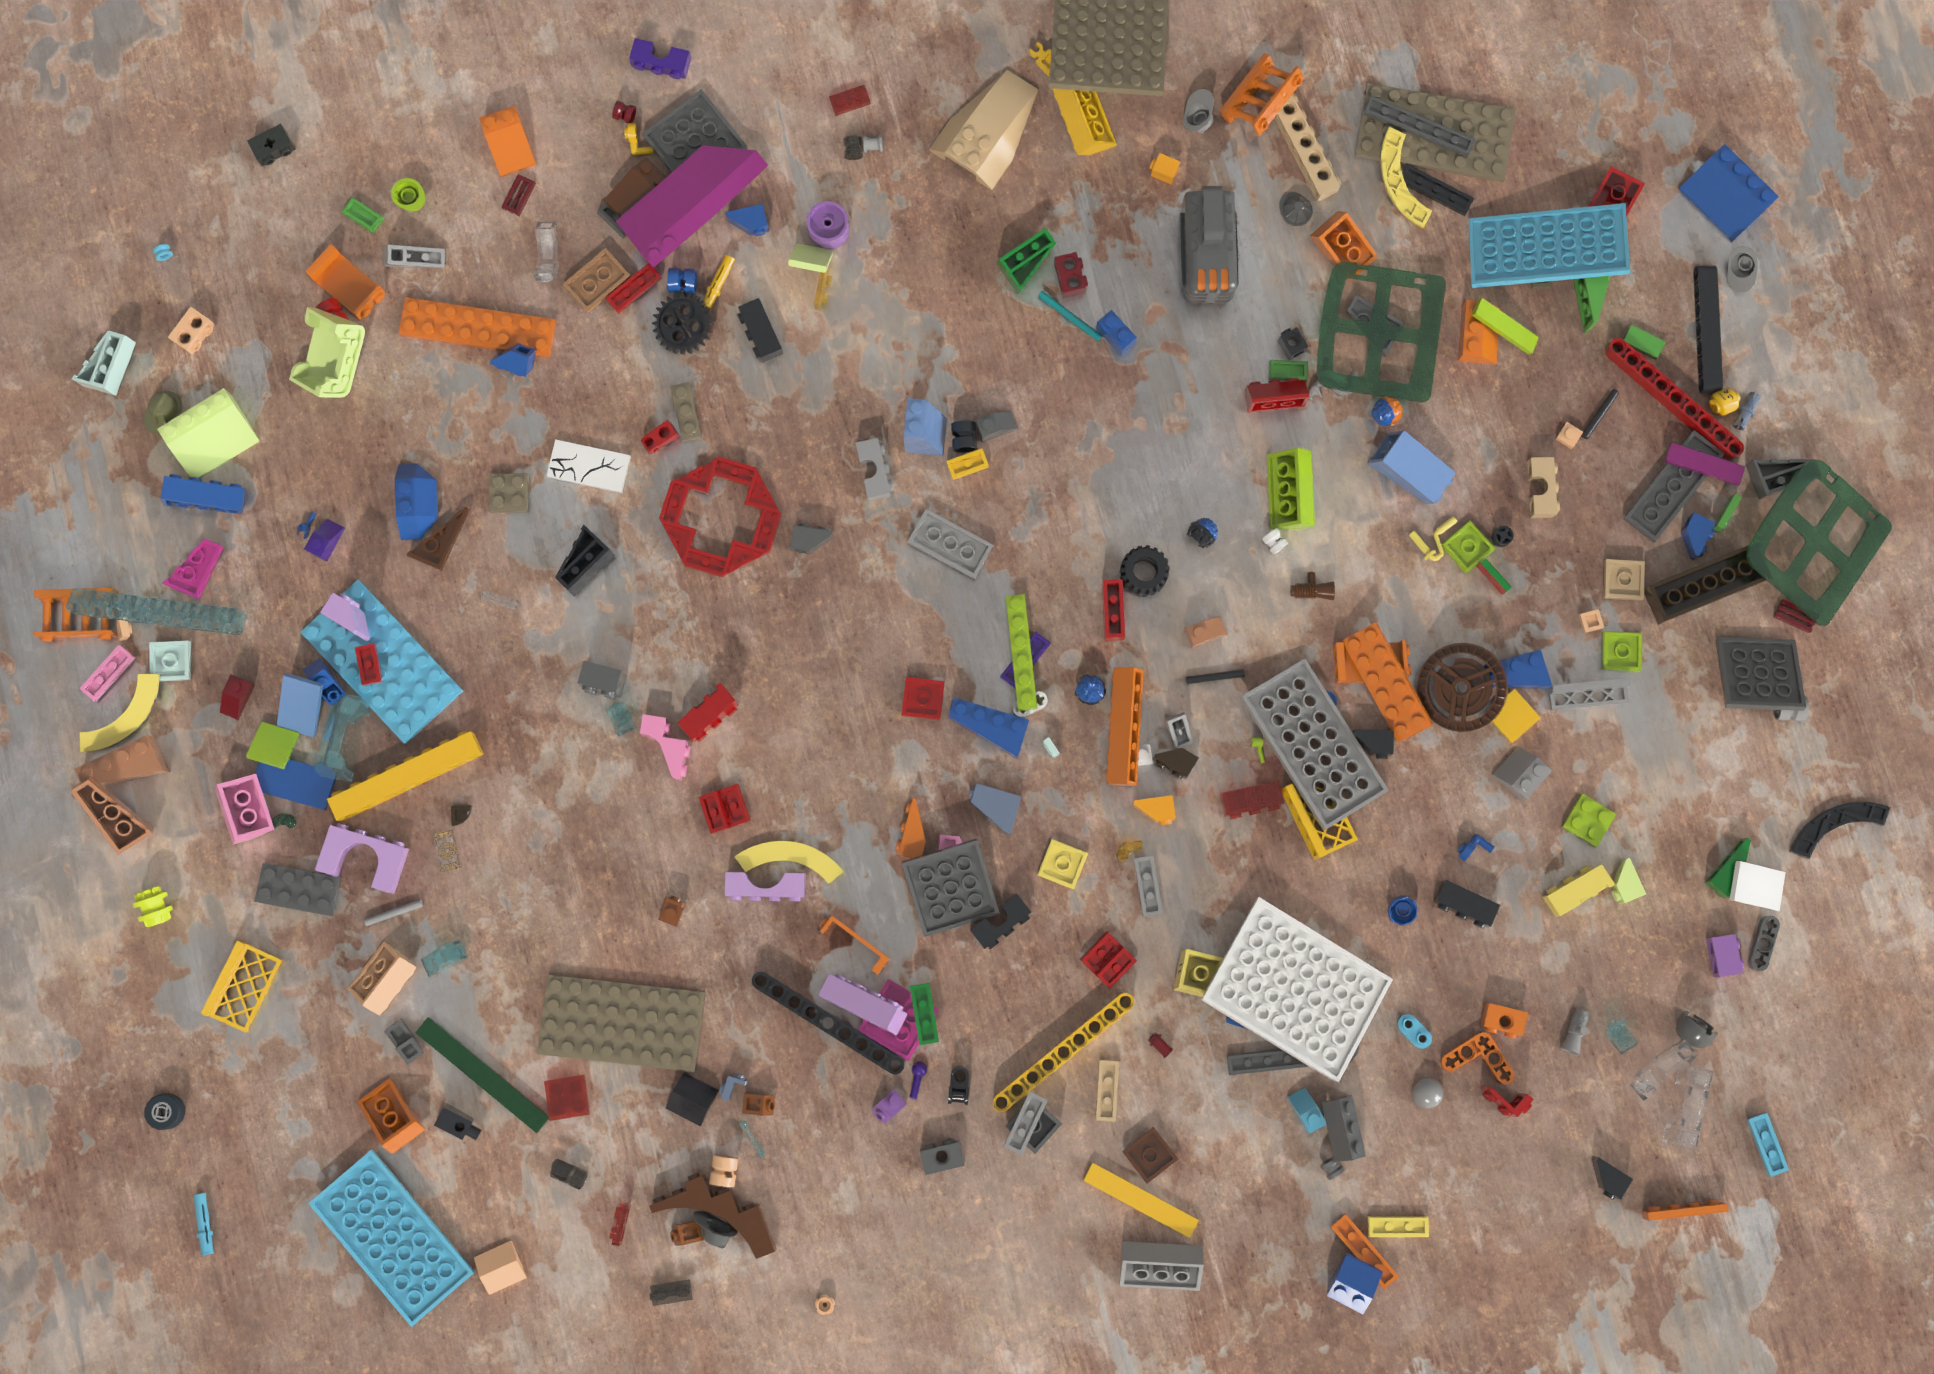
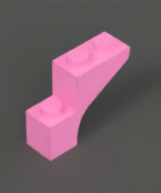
(673, 749)

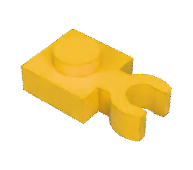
(1043, 58)

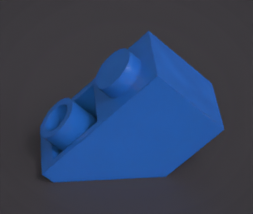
(515, 359)
(1695, 534)
(320, 673)

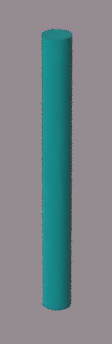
(1070, 316)

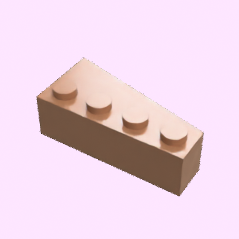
(126, 763)
(111, 816)

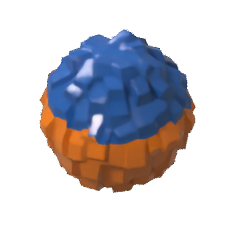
(1387, 411)

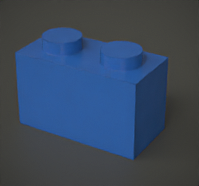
(1116, 332)

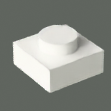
(1145, 755)

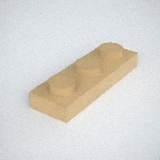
(1107, 1090)

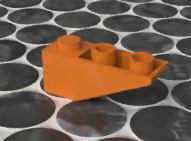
(913, 838)

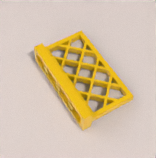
(1307, 827)
(225, 979)

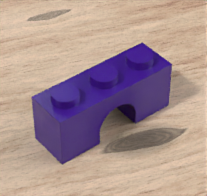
(674, 65)

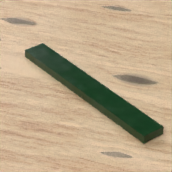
(482, 1075)

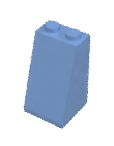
(924, 428)
(1412, 467)

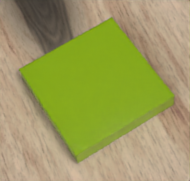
(1467, 547)
(1621, 651)
(272, 745)

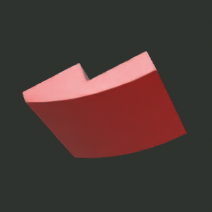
(724, 809)
(1108, 959)

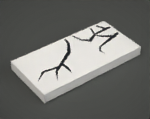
(588, 466)

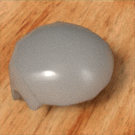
(1427, 1093)

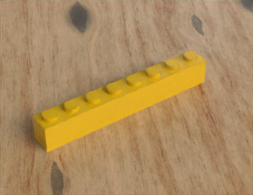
(404, 776)

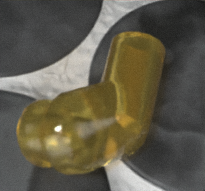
(1126, 848)

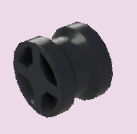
(1505, 533)

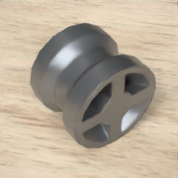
(1332, 1168)

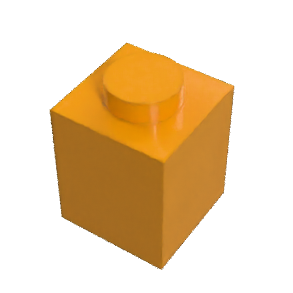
(1164, 168)

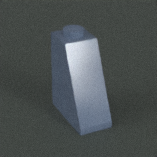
(996, 805)

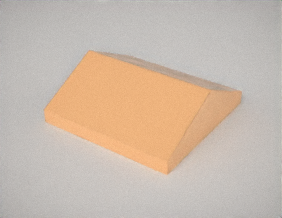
(499, 1267)

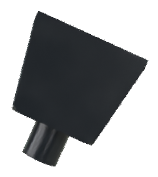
(450, 1116)

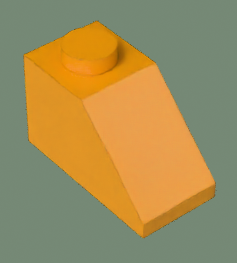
(1157, 809)

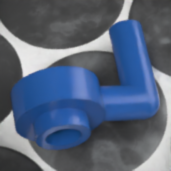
(1466, 849)

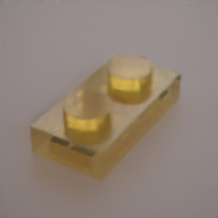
(821, 297)

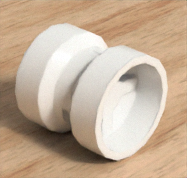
(1275, 541)

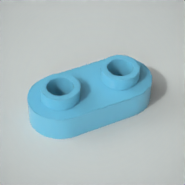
(1415, 1030)

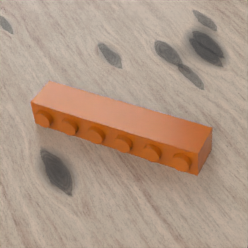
(1125, 726)

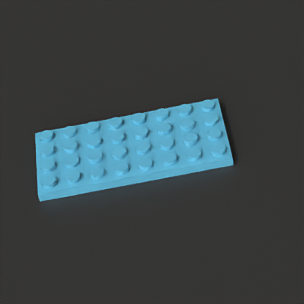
(1549, 245)
(412, 683)
(391, 1237)

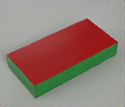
(1494, 576)

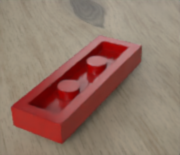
(633, 288)

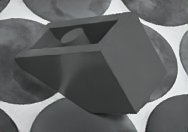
(995, 425)

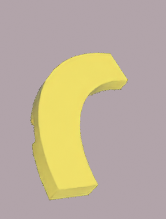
(1394, 180)
(129, 721)
(790, 852)

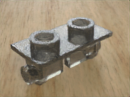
(671, 1292)

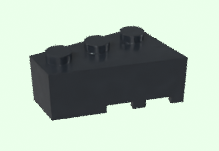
(583, 562)

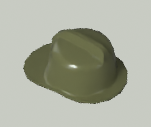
(161, 410)

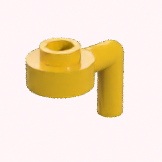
(631, 134)

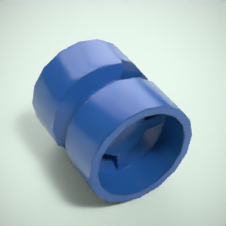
(676, 277)

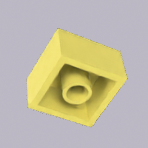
(1195, 972)

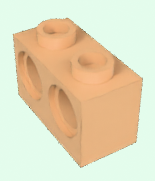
(187, 328)

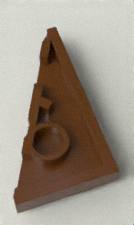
(437, 548)

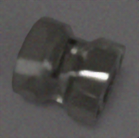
(853, 147)

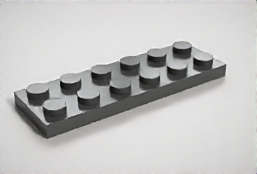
(1668, 492)

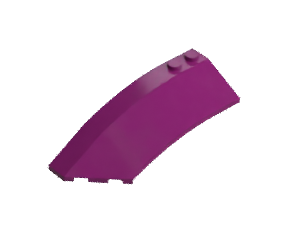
(688, 199)

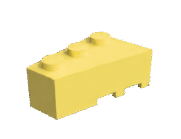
(1577, 889)

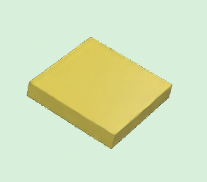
(1062, 864)

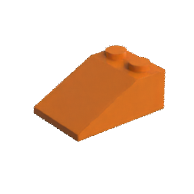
(507, 141)
(1343, 241)
(390, 1116)

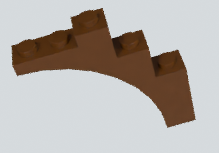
(698, 1195)

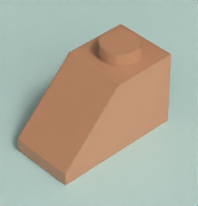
(1205, 632)

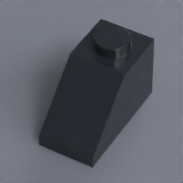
(1376, 742)
(1610, 1179)

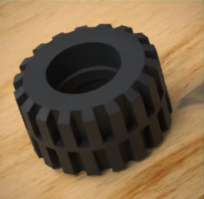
(1149, 555)

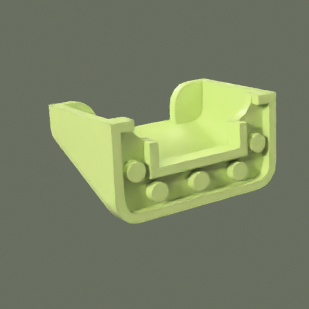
(331, 355)

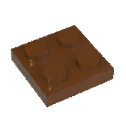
(1150, 1155)

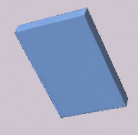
(299, 704)

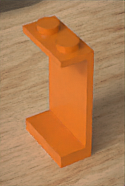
(345, 282)
(1348, 673)
(883, 960)

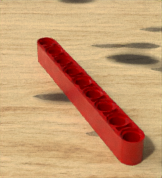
(1664, 397)

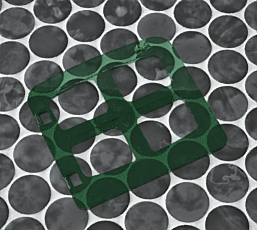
(1378, 331)
(1817, 540)

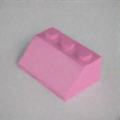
(244, 808)

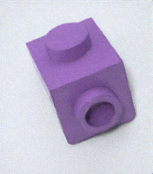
(888, 1106)

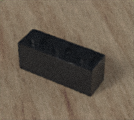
(759, 330)
(1466, 904)

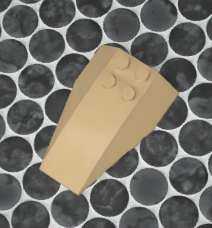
(988, 129)

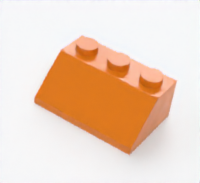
(1476, 340)

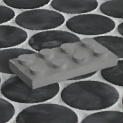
(950, 544)

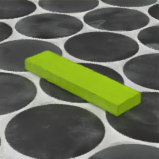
(1505, 326)

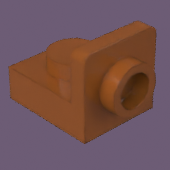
(672, 911)
(758, 1104)
(686, 1233)

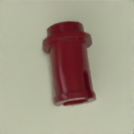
(1160, 1045)

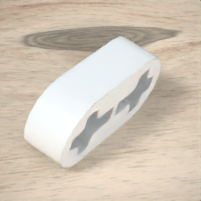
(1029, 712)

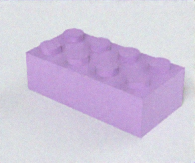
(863, 1004)

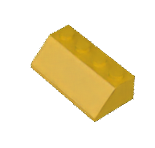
(1085, 121)

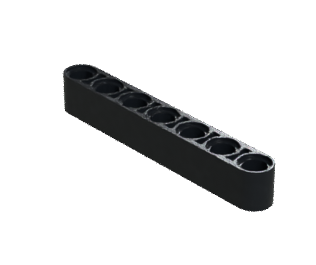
(1708, 329)

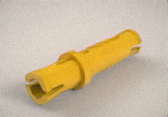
(718, 281)

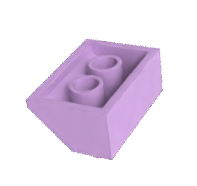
(347, 614)

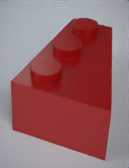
(708, 714)

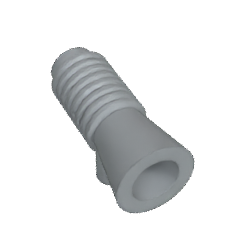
(1575, 1031)

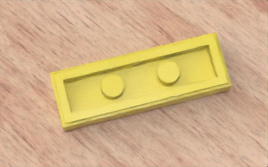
(1398, 1226)

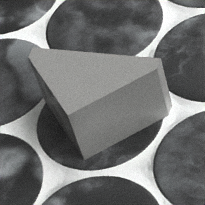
(1179, 730)

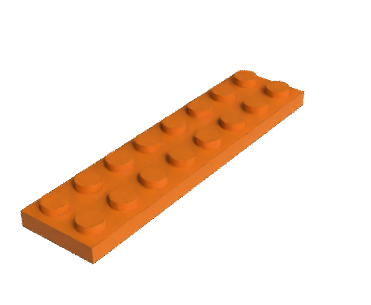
(475, 326)

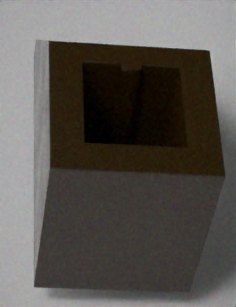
(1178, 761)

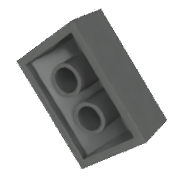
(1343, 1129)

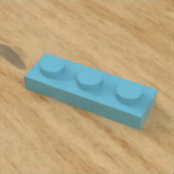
(1767, 1144)

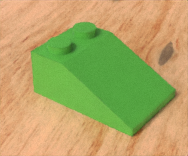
(1590, 298)

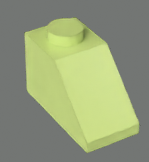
(1627, 883)

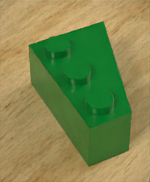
(1025, 259)

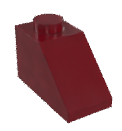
(235, 696)

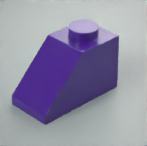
(324, 539)

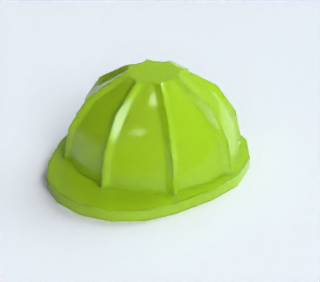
(408, 194)

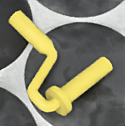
(1439, 530)

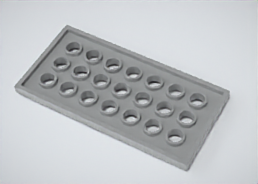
(1301, 740)

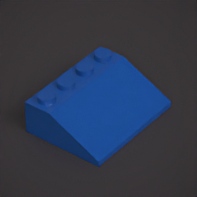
(1728, 192)

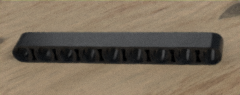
(817, 1021)

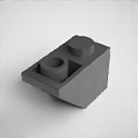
(809, 539)

